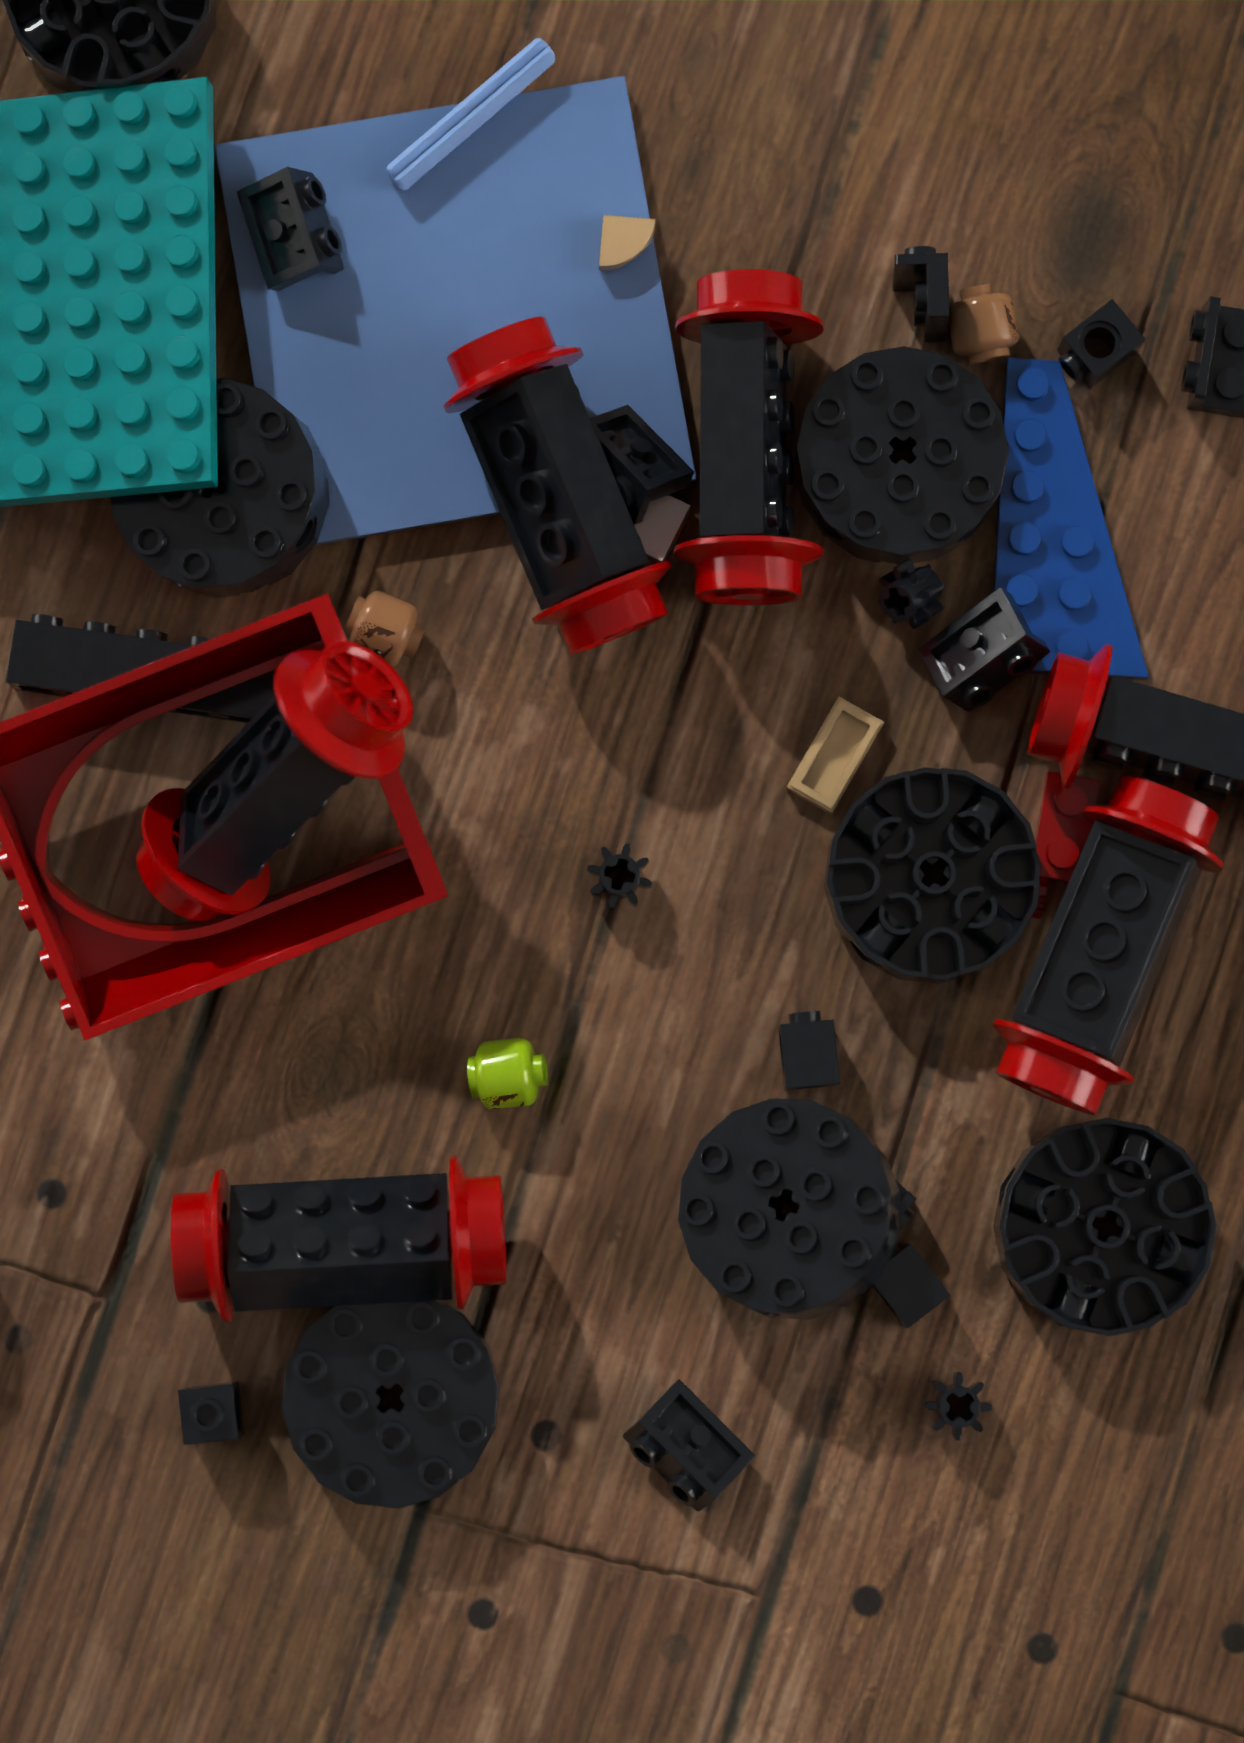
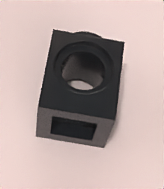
(1112, 327)
(808, 1051)
(909, 1286)
(211, 1413)

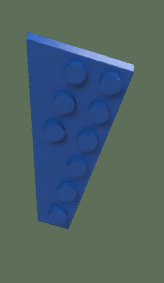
(1052, 528)

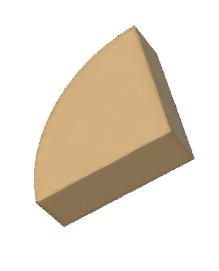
(623, 240)

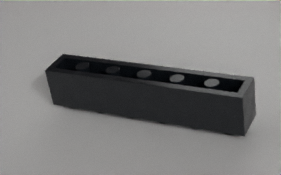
(68, 659)

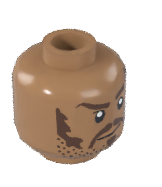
(982, 324)
(385, 626)

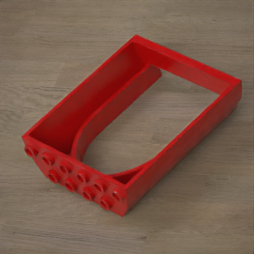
(132, 968)

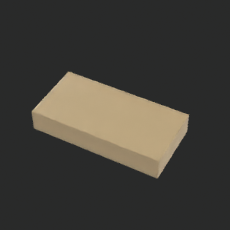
(835, 755)

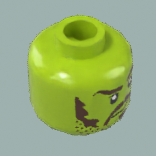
(506, 1073)

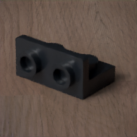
(290, 227)
(927, 274)
(1217, 371)
(639, 460)
(983, 651)
(688, 1447)

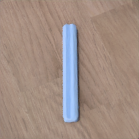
(471, 114)

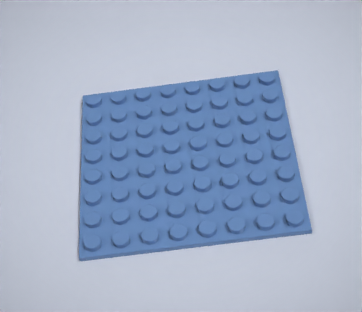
(472, 246)

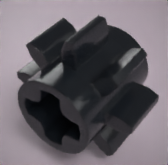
(911, 594)
(610, 864)
(973, 1405)

